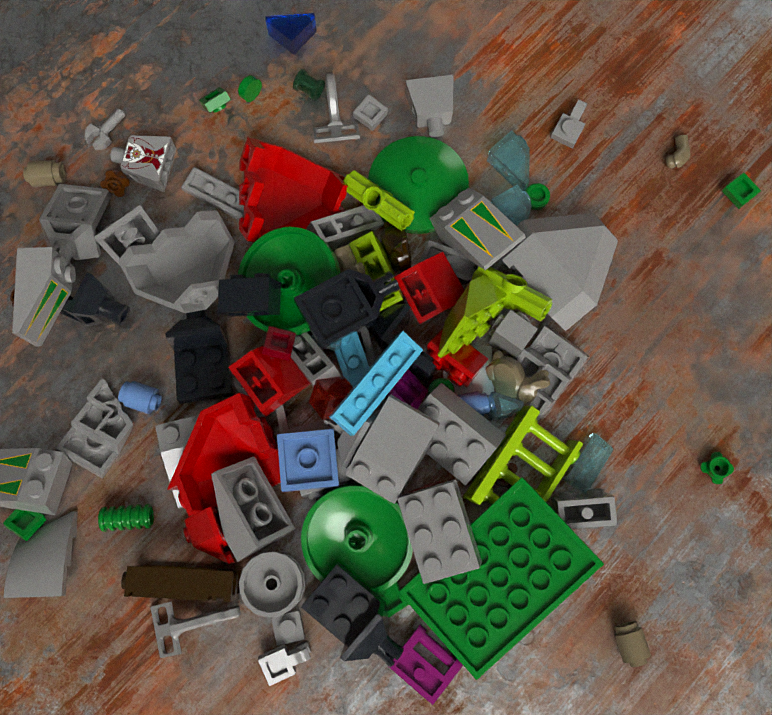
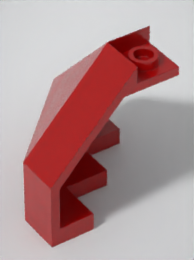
(284, 189)
(219, 439)

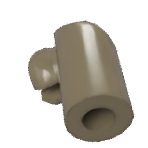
(681, 154)

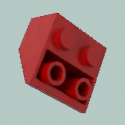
(430, 287)
(461, 366)
(268, 379)

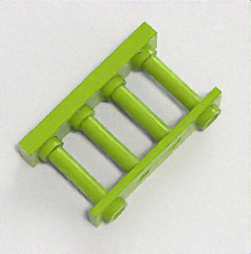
(511, 445)

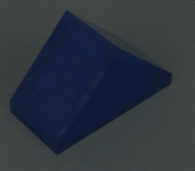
(291, 30)

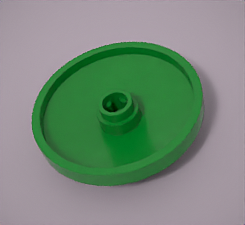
(420, 175)
(298, 262)
(360, 533)

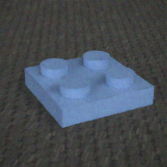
(307, 460)

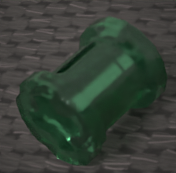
(308, 84)

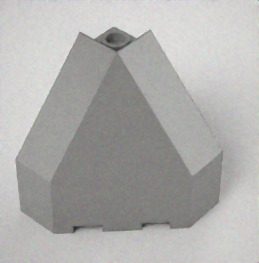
(565, 262)
(181, 263)

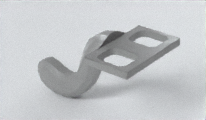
(335, 125)
(176, 626)

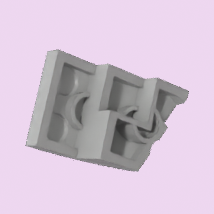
(557, 356)
(97, 432)
(41, 563)

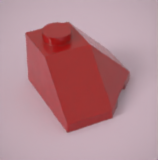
(206, 534)

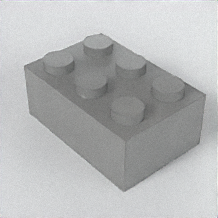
(463, 436)
(439, 531)

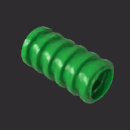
(125, 517)

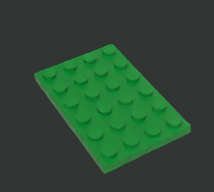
(524, 575)

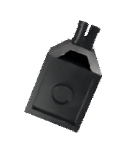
(94, 304)
(344, 304)
(388, 325)
(200, 359)
(353, 616)

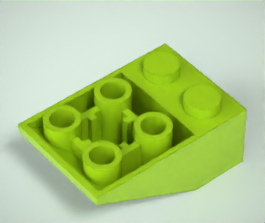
(471, 315)

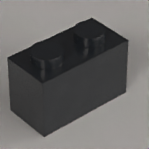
(249, 296)

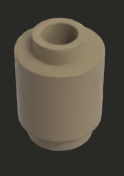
(44, 173)
(632, 643)

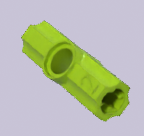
(388, 207)
(519, 294)

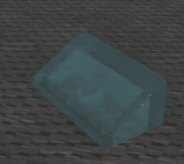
(503, 406)
(589, 464)

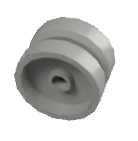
(255, 588)

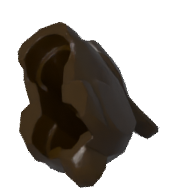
(397, 247)

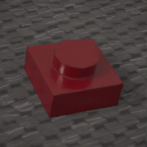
(279, 343)

